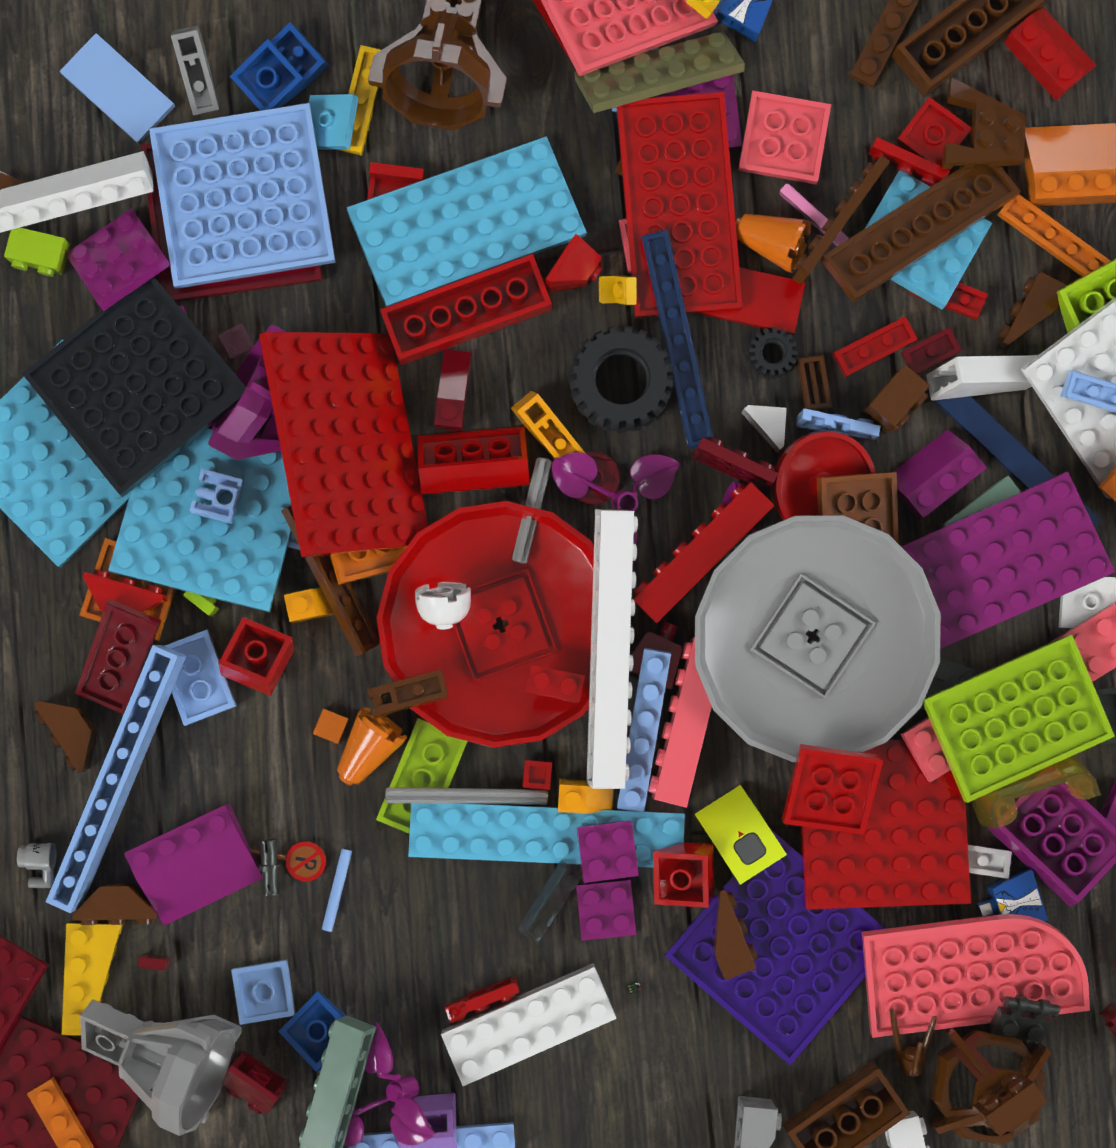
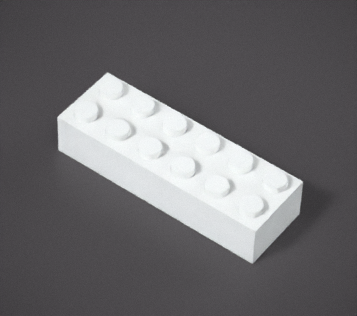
(528, 1024)

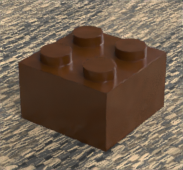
(901, 393)

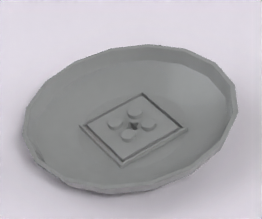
(872, 646)

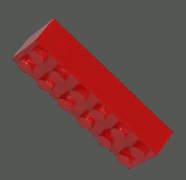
(466, 309)
(703, 552)

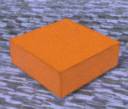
(330, 726)

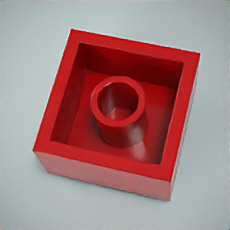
(256, 656)

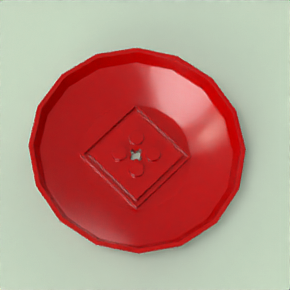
(482, 668)

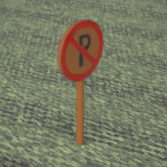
(303, 861)

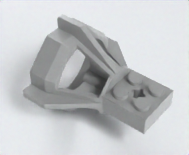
(176, 1059)

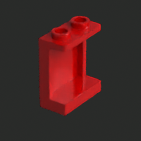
(387, 178)

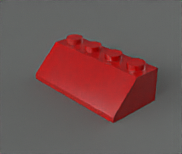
(473, 460)

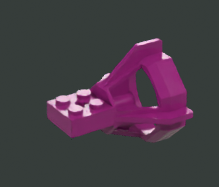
(236, 429)

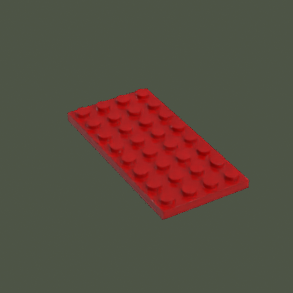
(681, 183)

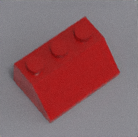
(1049, 53)

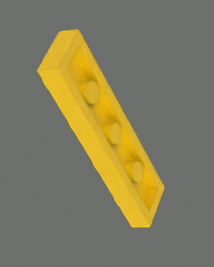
(367, 98)

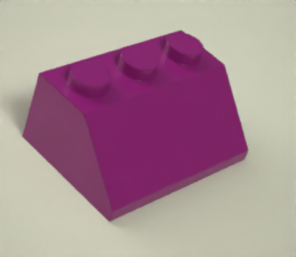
(936, 474)

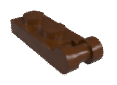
(408, 693)

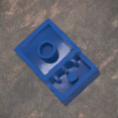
(280, 69)
(310, 1027)

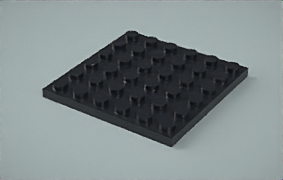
(135, 385)

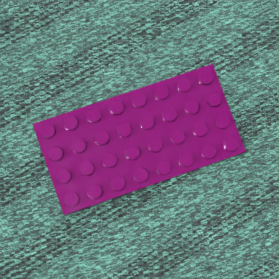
(1010, 557)

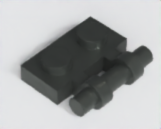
(1024, 1018)

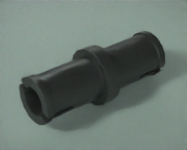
(269, 867)

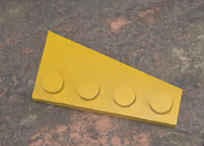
(86, 969)

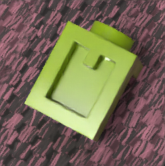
(205, 603)

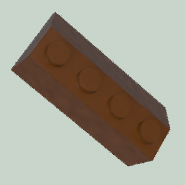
(849, 1113)

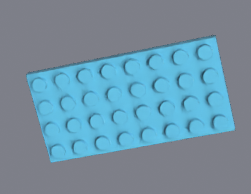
(466, 221)

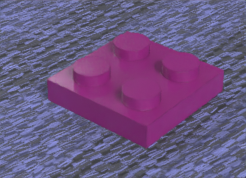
(607, 851)
(606, 909)

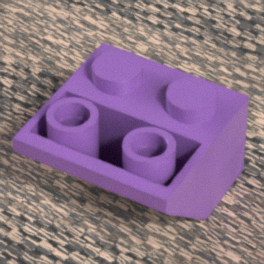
(441, 1117)

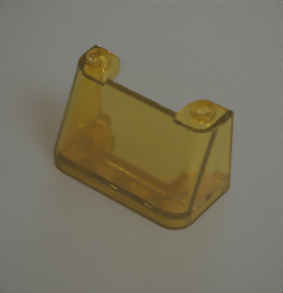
(999, 806)

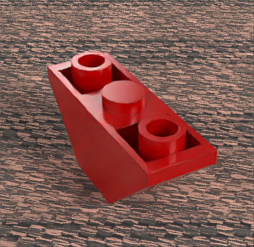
(123, 592)

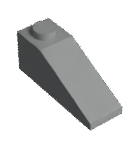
(195, 69)

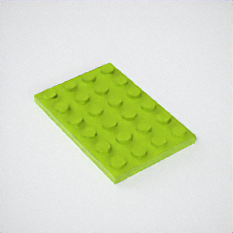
(1018, 718)

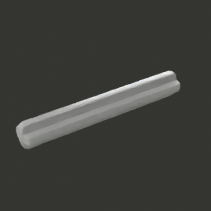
(534, 499)

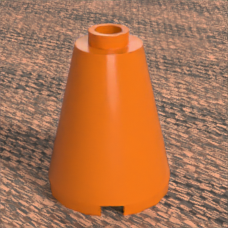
(774, 238)
(368, 746)

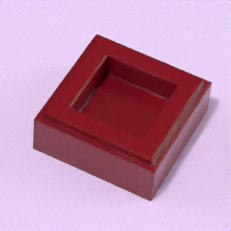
(154, 962)

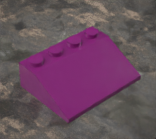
(1061, 841)
(194, 864)

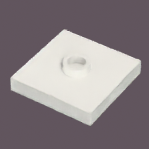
(1086, 602)

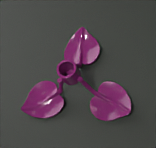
(650, 472)
(408, 1122)

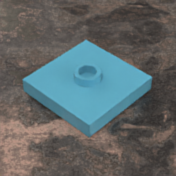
(333, 120)

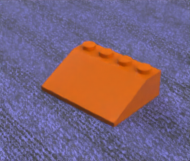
(1070, 164)

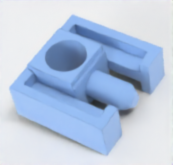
(223, 484)

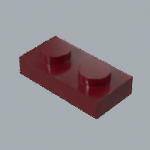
(931, 351)

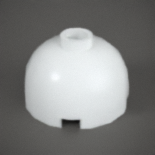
(443, 604)

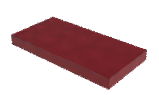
(117, 656)

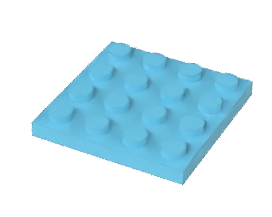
(941, 270)

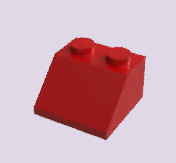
(684, 875)

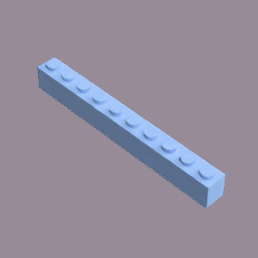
(116, 778)

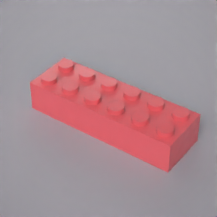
(682, 735)

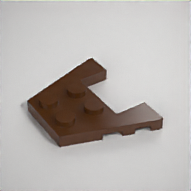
(995, 132)

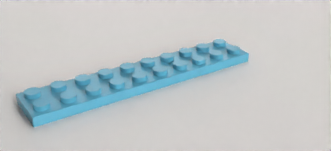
(528, 832)

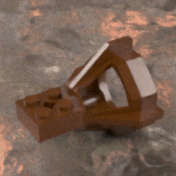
(448, 41)
(1002, 1097)

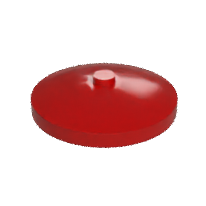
(813, 457)

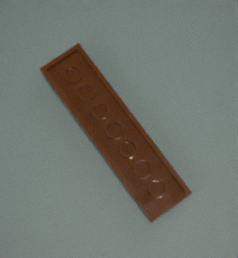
(918, 228)

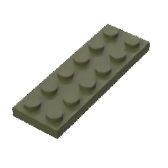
(660, 71)

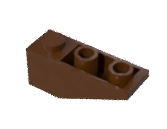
(1036, 305)
(729, 944)

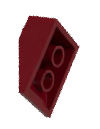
(254, 1083)

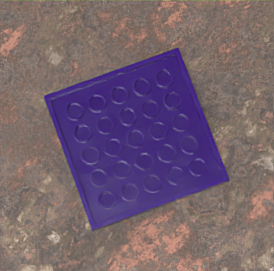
(804, 957)

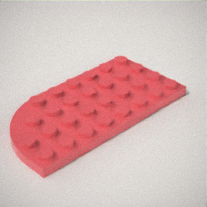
(967, 970)

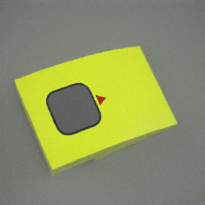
(740, 834)

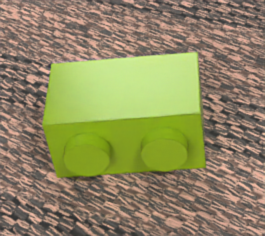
(37, 250)

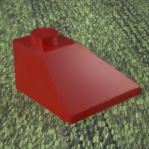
(574, 267)

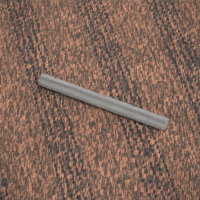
(466, 796)

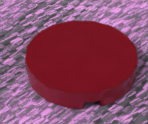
(607, 477)

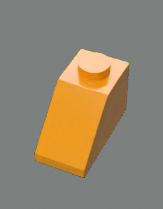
(307, 605)
(579, 797)

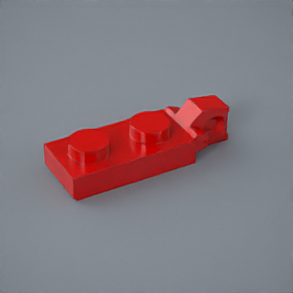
(482, 998)

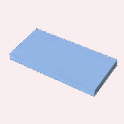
(117, 88)

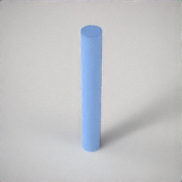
(336, 890)

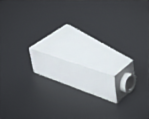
(978, 376)

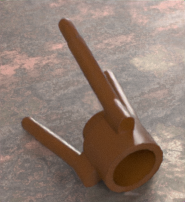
(912, 1057)

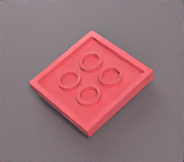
(784, 137)

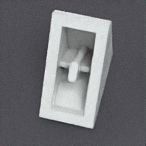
(769, 423)

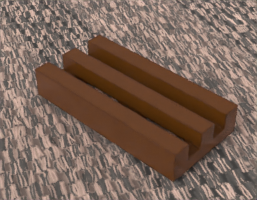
(824, 380)

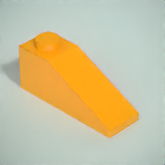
(545, 426)

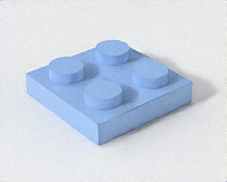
(263, 991)

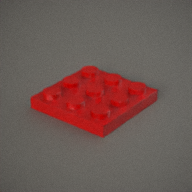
(832, 789)

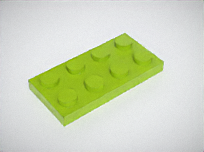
(426, 763)

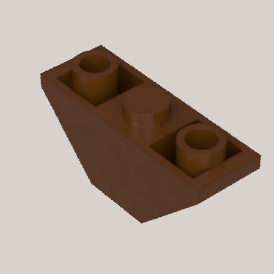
(69, 730)
(116, 905)

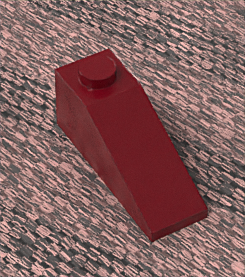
(452, 391)

